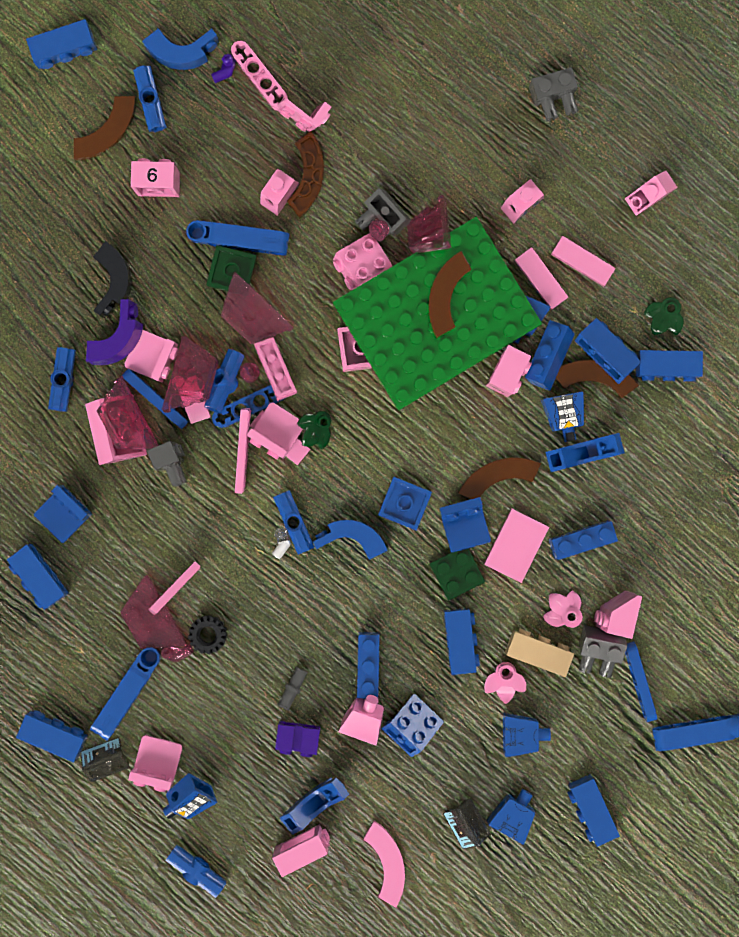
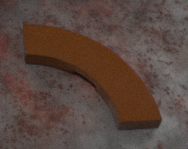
(110, 132)
(312, 175)
(441, 293)
(590, 371)
(497, 471)

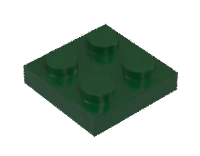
(225, 263)
(457, 573)

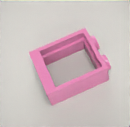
(301, 850)

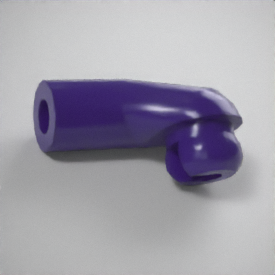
(226, 70)

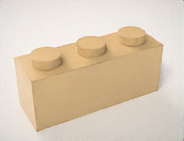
(539, 652)

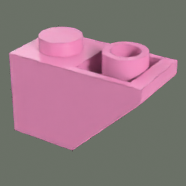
(651, 192)

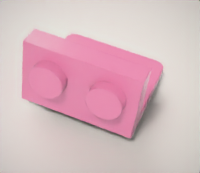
(303, 121)
(361, 261)
(152, 356)
(275, 431)
(156, 763)

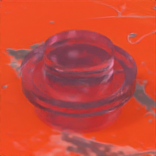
(378, 230)
(249, 372)

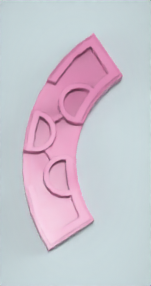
(391, 860)

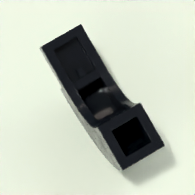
(120, 279)

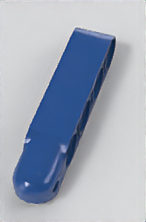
(238, 237)
(126, 693)
(696, 732)

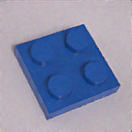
(405, 503)

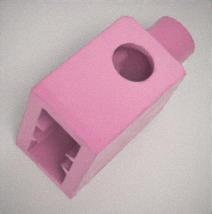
(278, 191)
(363, 719)

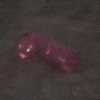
(175, 654)

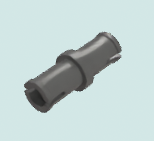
(292, 688)

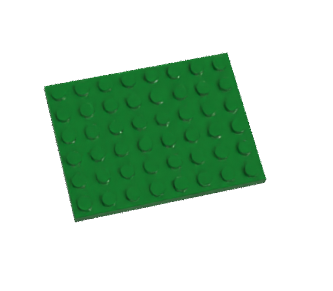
(394, 327)

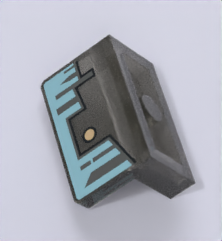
(103, 760)
(467, 824)

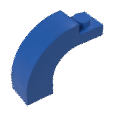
(178, 56)
(585, 452)
(362, 533)
(313, 803)

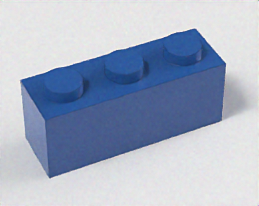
(61, 44)
(607, 350)
(550, 355)
(670, 365)
(583, 540)
(37, 577)
(461, 641)
(368, 664)
(52, 735)
(592, 811)

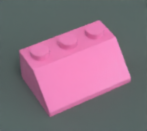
(104, 446)
(619, 614)

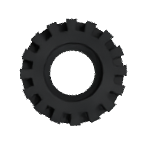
(198, 643)

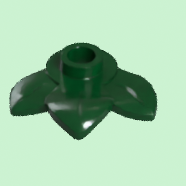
(663, 319)
(314, 432)

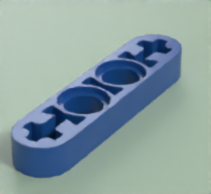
(153, 397)
(248, 401)
(640, 682)

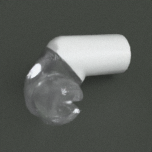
(283, 542)

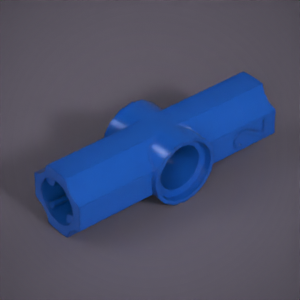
(147, 87)
(224, 381)
(60, 393)
(299, 535)
(196, 871)

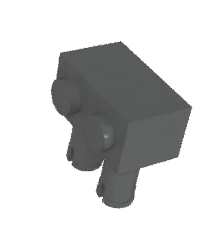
(554, 87)
(383, 207)
(169, 458)
(601, 645)

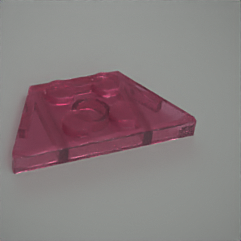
(430, 229)
(251, 312)
(190, 377)
(124, 419)
(150, 629)

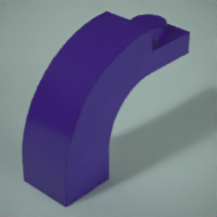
(121, 342)

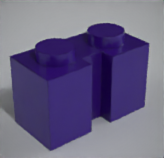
(298, 738)

